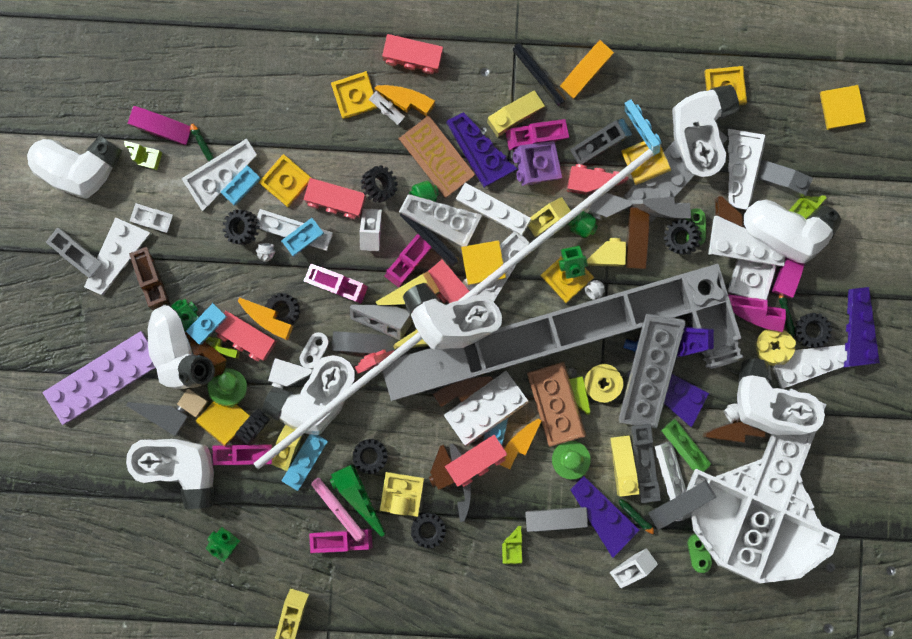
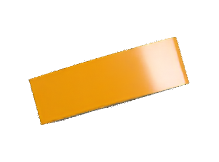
(587, 69)
(406, 98)
(266, 318)
(520, 443)

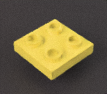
(401, 494)

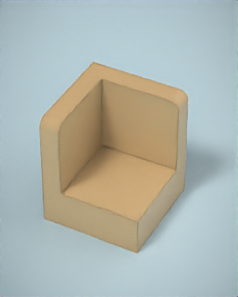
(193, 403)

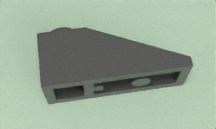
(601, 141)
(784, 178)
(167, 417)

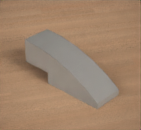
(663, 207)
(73, 252)
(556, 519)

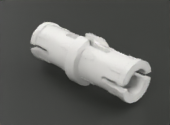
(376, 98)

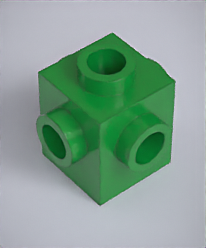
(573, 262)
(186, 311)
(222, 544)

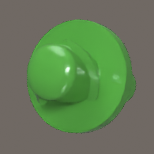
(227, 388)
(571, 460)

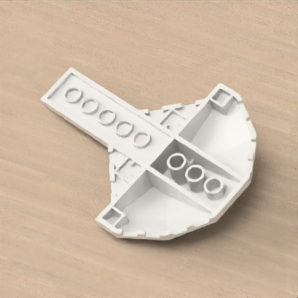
(763, 516)

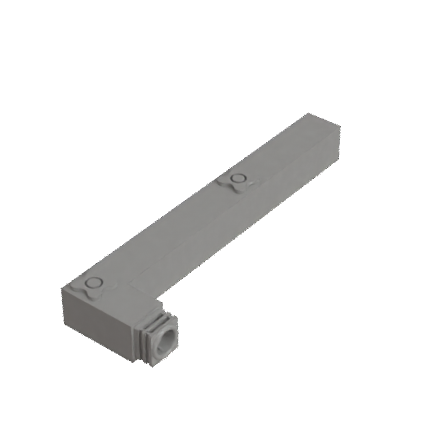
(696, 294)

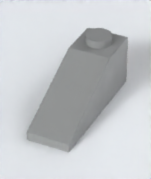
(383, 318)

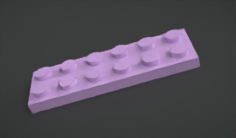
(100, 378)

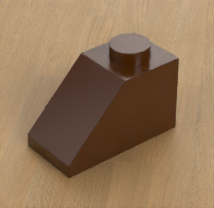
(727, 211)
(440, 475)

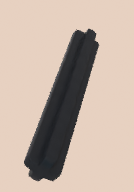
(539, 74)
(433, 241)

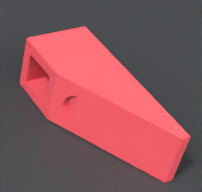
(587, 181)

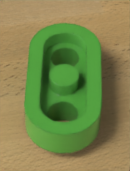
(701, 224)
(697, 554)

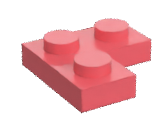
(372, 360)

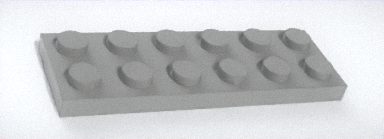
(666, 184)
(651, 370)

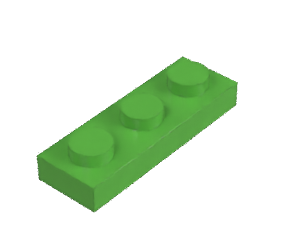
(685, 446)

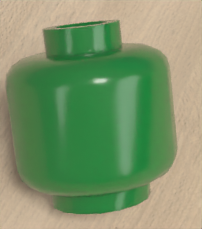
(425, 190)
(583, 225)

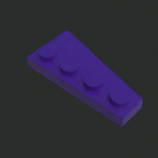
(480, 152)
(862, 340)
(695, 341)
(684, 399)
(607, 520)

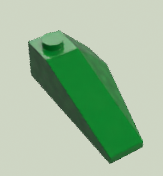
(353, 490)

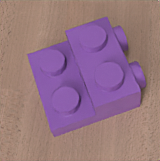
(537, 163)

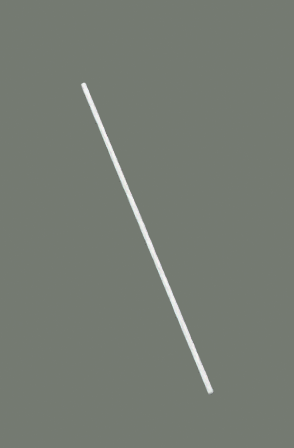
(475, 291)

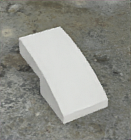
(151, 218)

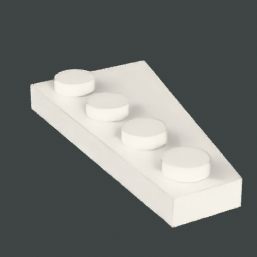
(745, 156)
(215, 175)
(449, 222)
(735, 242)
(509, 249)
(114, 254)
(809, 364)

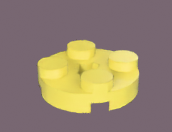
(775, 357)
(609, 392)

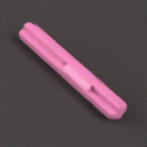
(337, 508)

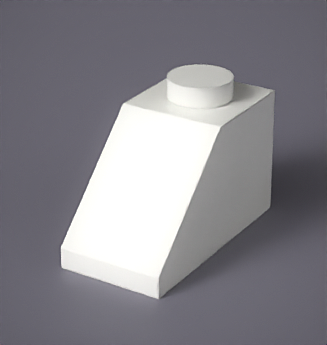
(370, 229)
(287, 374)
(634, 568)

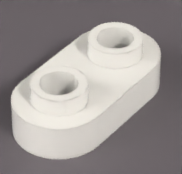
(313, 350)

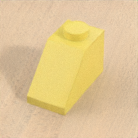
(548, 216)
(609, 254)
(285, 457)

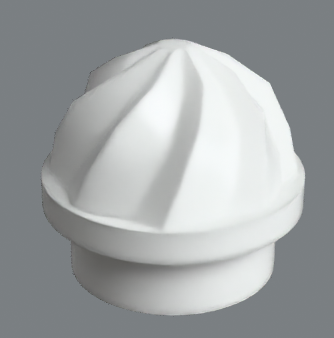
(265, 251)
(594, 289)
(732, 413)

